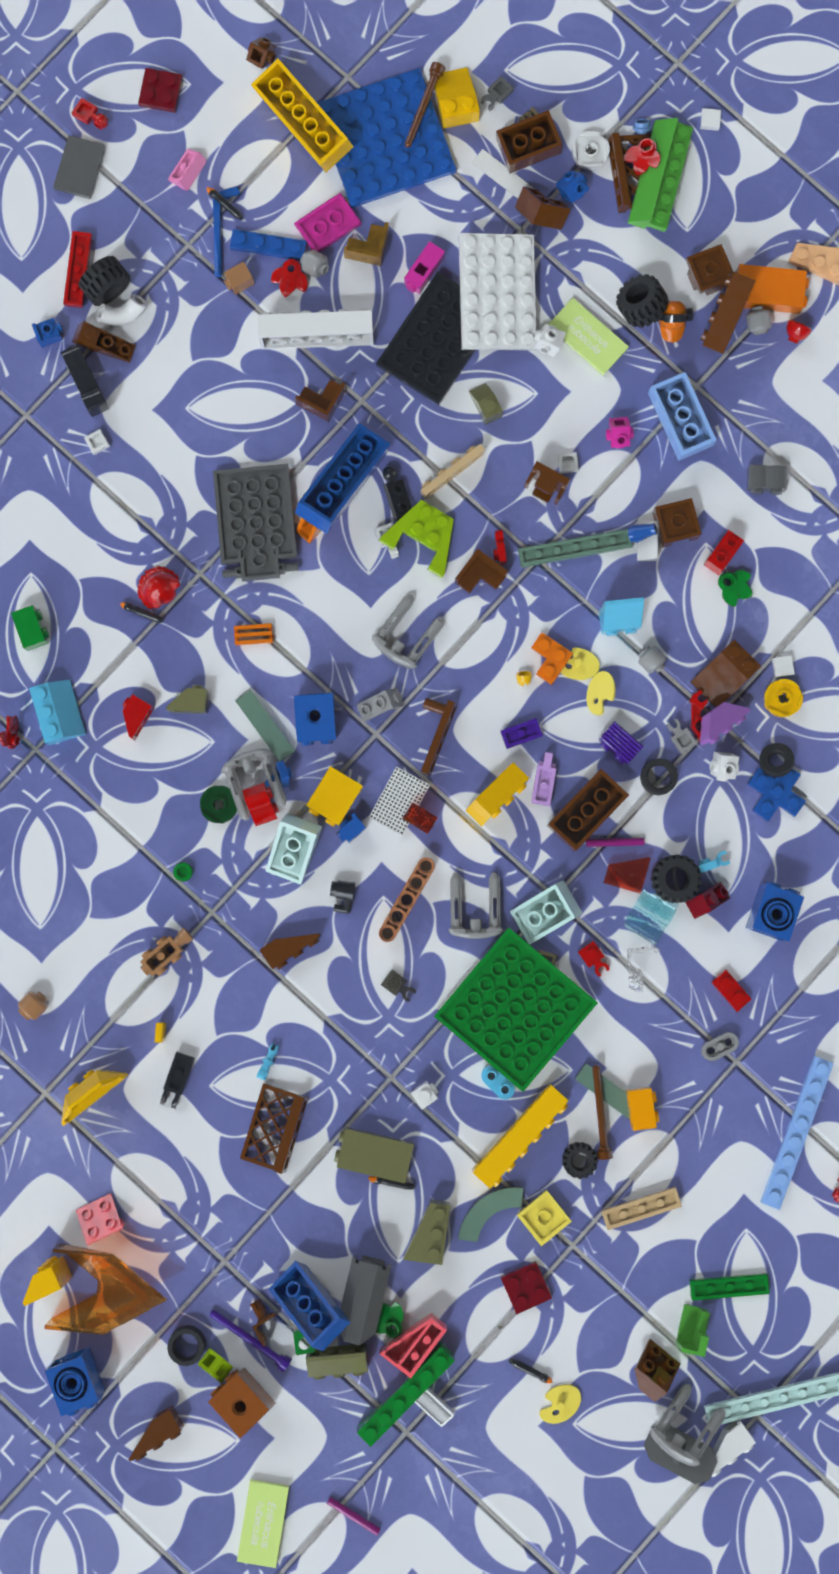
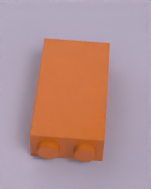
(776, 288)

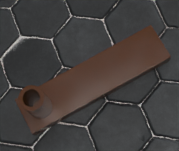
(447, 712)

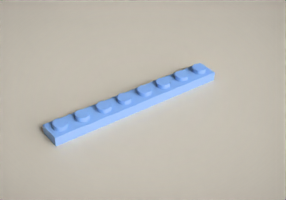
(796, 1132)

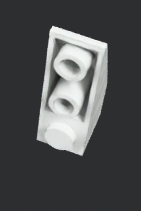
(731, 1443)

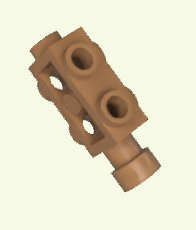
(163, 955)

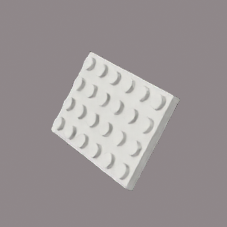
(497, 291)

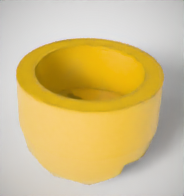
(524, 677)

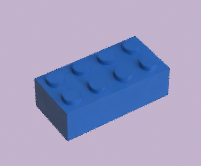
(309, 1306)

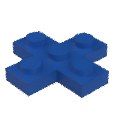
(776, 793)

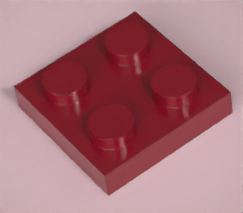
(160, 90)
(526, 1287)

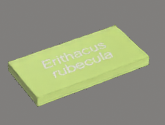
(589, 336)
(263, 1523)

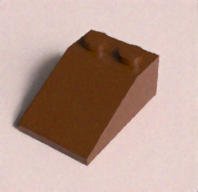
(725, 673)

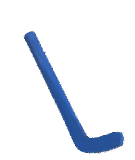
(227, 193)

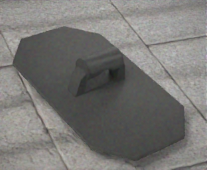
(694, 1474)

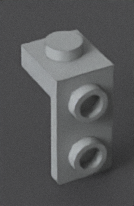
(380, 703)

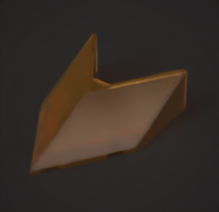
(118, 1298)

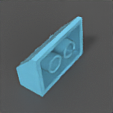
(57, 711)

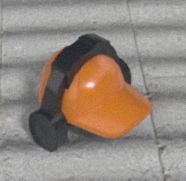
(674, 320)

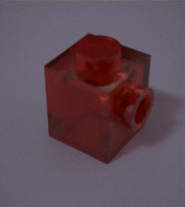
(420, 818)

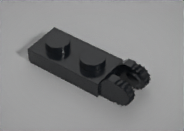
(177, 1077)

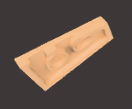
(818, 260)

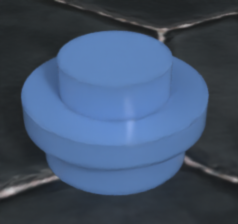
(642, 126)

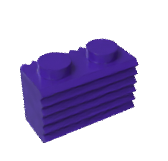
(620, 743)

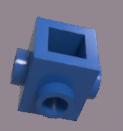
(572, 186)

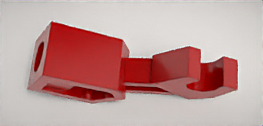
(696, 708)

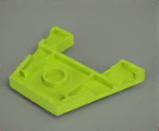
(427, 527)

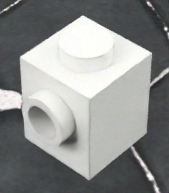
(425, 1094)

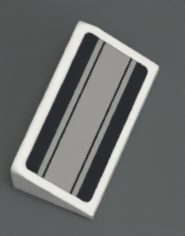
(435, 1407)

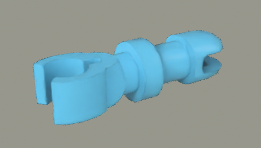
(268, 1061)

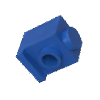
(47, 338)
(350, 829)

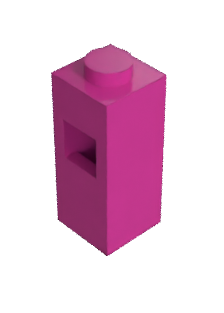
(424, 268)

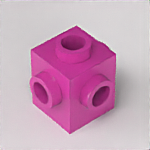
(619, 432)

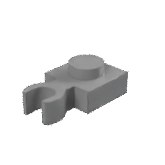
(683, 739)

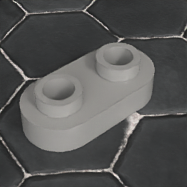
(719, 1046)

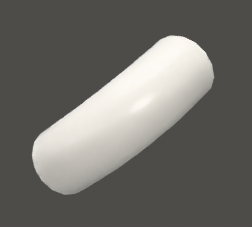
(121, 314)

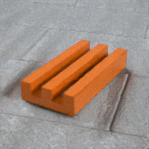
(252, 634)

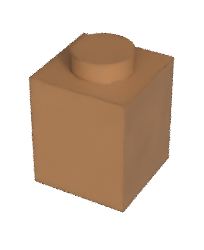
(238, 278)

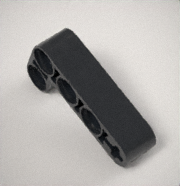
(84, 380)

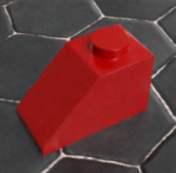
(136, 714)

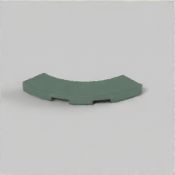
(486, 1207)

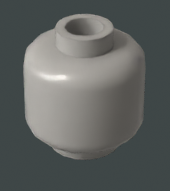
(314, 263)
(759, 320)
(652, 659)

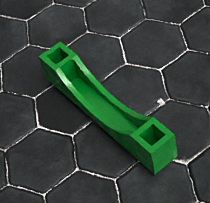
(403, 1398)

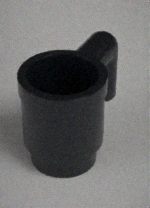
(345, 891)

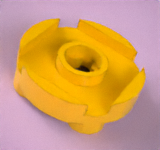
(793, 694)

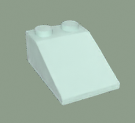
(293, 848)
(546, 912)

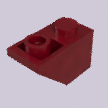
(707, 900)

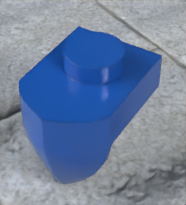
(284, 774)

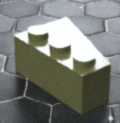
(430, 1236)

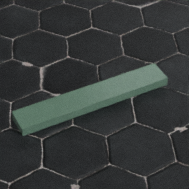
(574, 548)

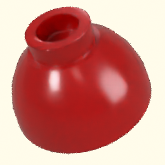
(797, 331)

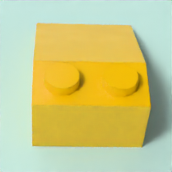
(456, 99)

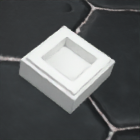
(710, 119)
(97, 442)
(568, 462)
(783, 666)

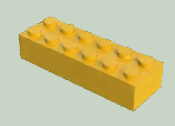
(302, 115)

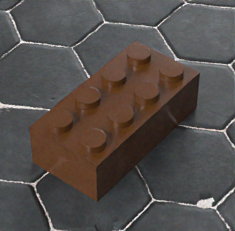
(728, 312)
(587, 810)

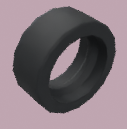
(673, 777)
(186, 1361)

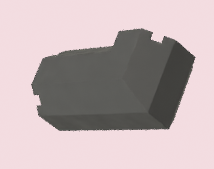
(364, 1297)

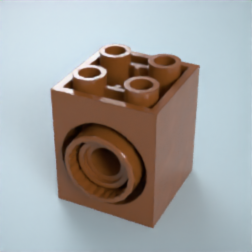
(228, 1401)

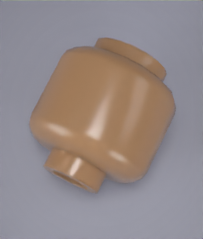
(32, 1005)

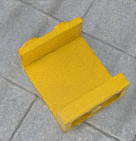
(334, 796)

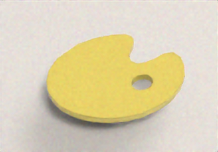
(583, 665)
(601, 687)
(565, 1399)

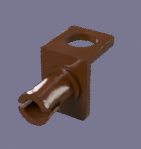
(263, 1316)

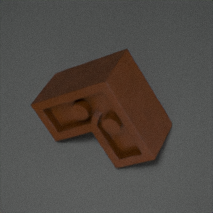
(542, 210)
(324, 404)
(480, 568)

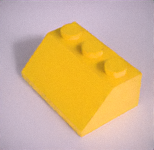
(48, 1279)

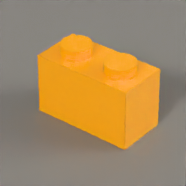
(641, 1108)

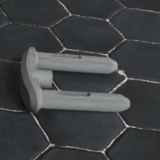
(394, 651)
(247, 761)
(475, 930)
(674, 1446)

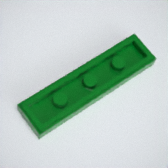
(729, 1286)

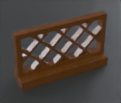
(620, 169)
(287, 1138)

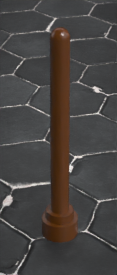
(436, 71)
(604, 1149)

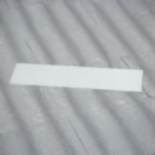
(499, 173)

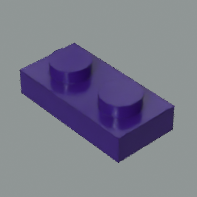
(521, 733)

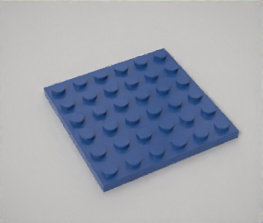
(377, 126)

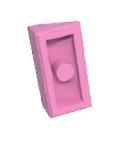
(187, 169)

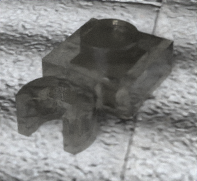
(396, 983)

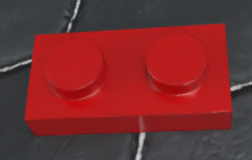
(731, 990)

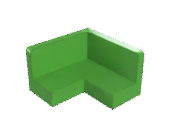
(692, 1330)

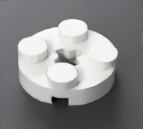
(590, 161)

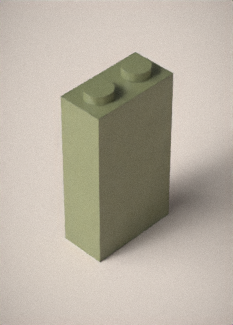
(374, 1154)

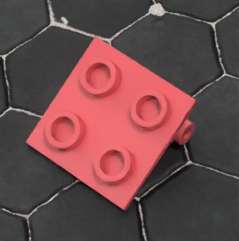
(99, 1219)

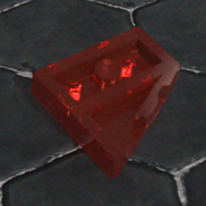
(627, 874)

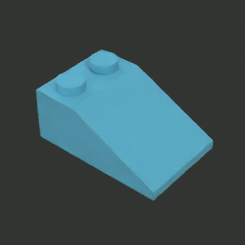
(621, 616)

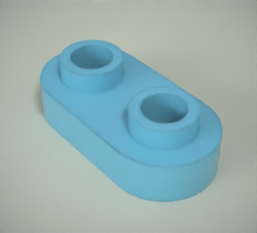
(497, 1082)

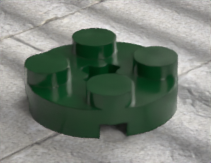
(208, 806)

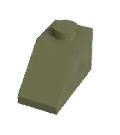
(486, 403)
(190, 701)

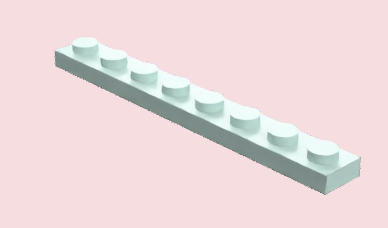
(777, 1398)

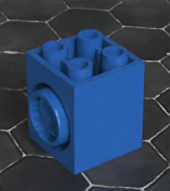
(315, 730)
(785, 904)
(72, 1393)

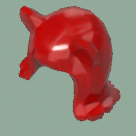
(157, 587)

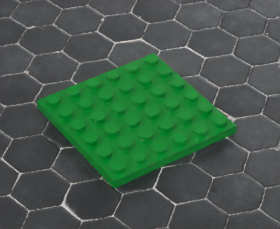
(515, 1009)

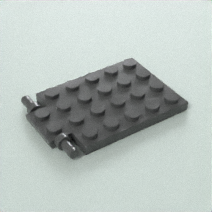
(255, 521)

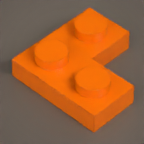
(555, 655)

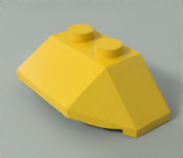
(88, 1092)

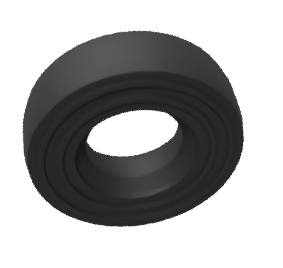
(776, 771)

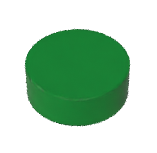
(183, 872)

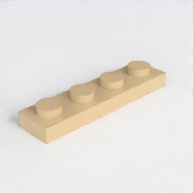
(457, 467)
(641, 1208)

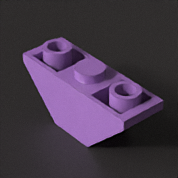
(720, 721)

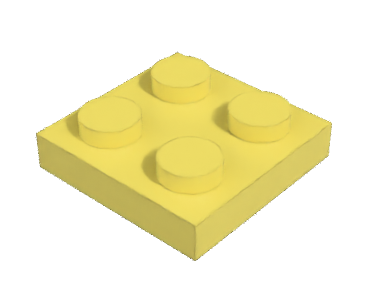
(544, 1217)

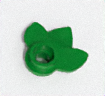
(738, 587)
(391, 1316)

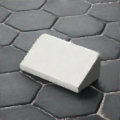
(648, 549)

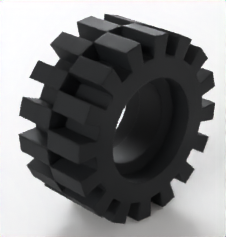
(585, 1171)

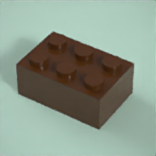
(529, 141)

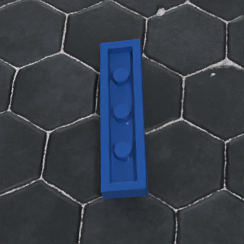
(267, 245)

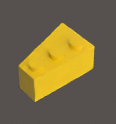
(498, 794)

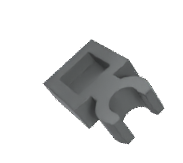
(498, 91)

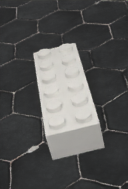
(315, 329)

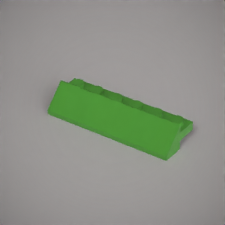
(659, 185)

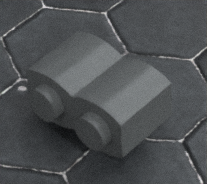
(767, 478)

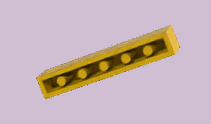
(519, 1136)

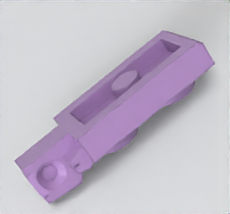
(544, 781)

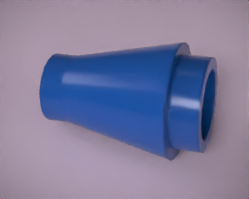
(641, 532)

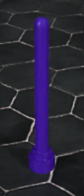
(281, 1360)

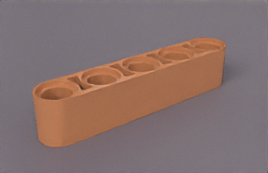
(405, 909)

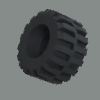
(104, 280)
(642, 300)
(692, 875)

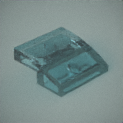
(649, 917)

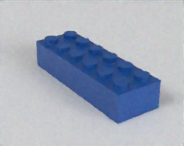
(342, 478)

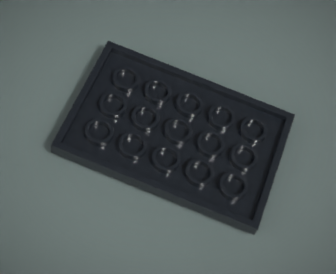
(428, 344)

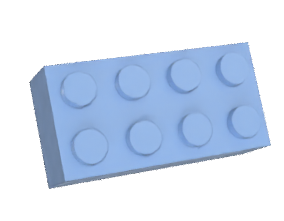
(681, 416)

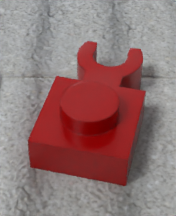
(499, 553)
(592, 956)

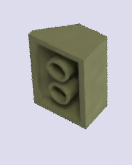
(338, 1361)

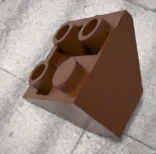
(655, 1371)

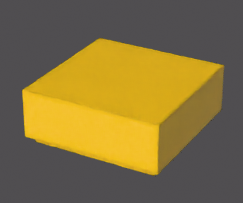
(160, 1031)

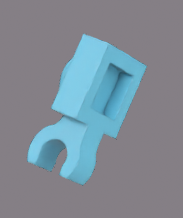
(706, 864)

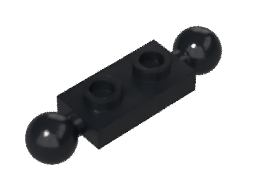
(396, 493)

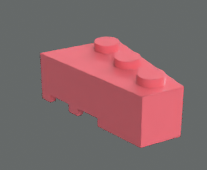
(414, 1344)

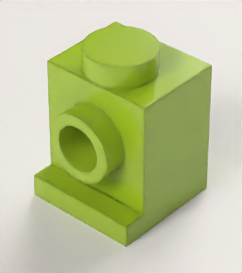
(215, 1365)

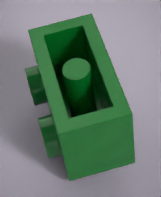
(30, 628)

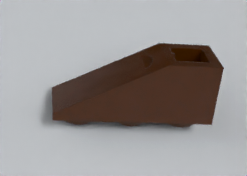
(103, 342)
(283, 948)
(162, 1427)

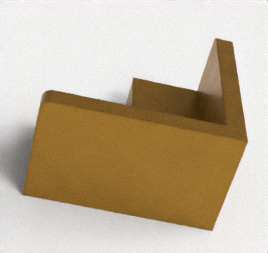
(369, 251)

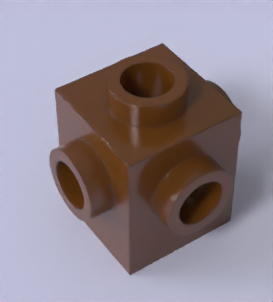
(261, 52)

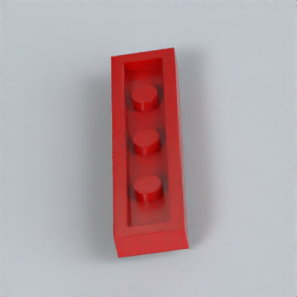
(77, 265)

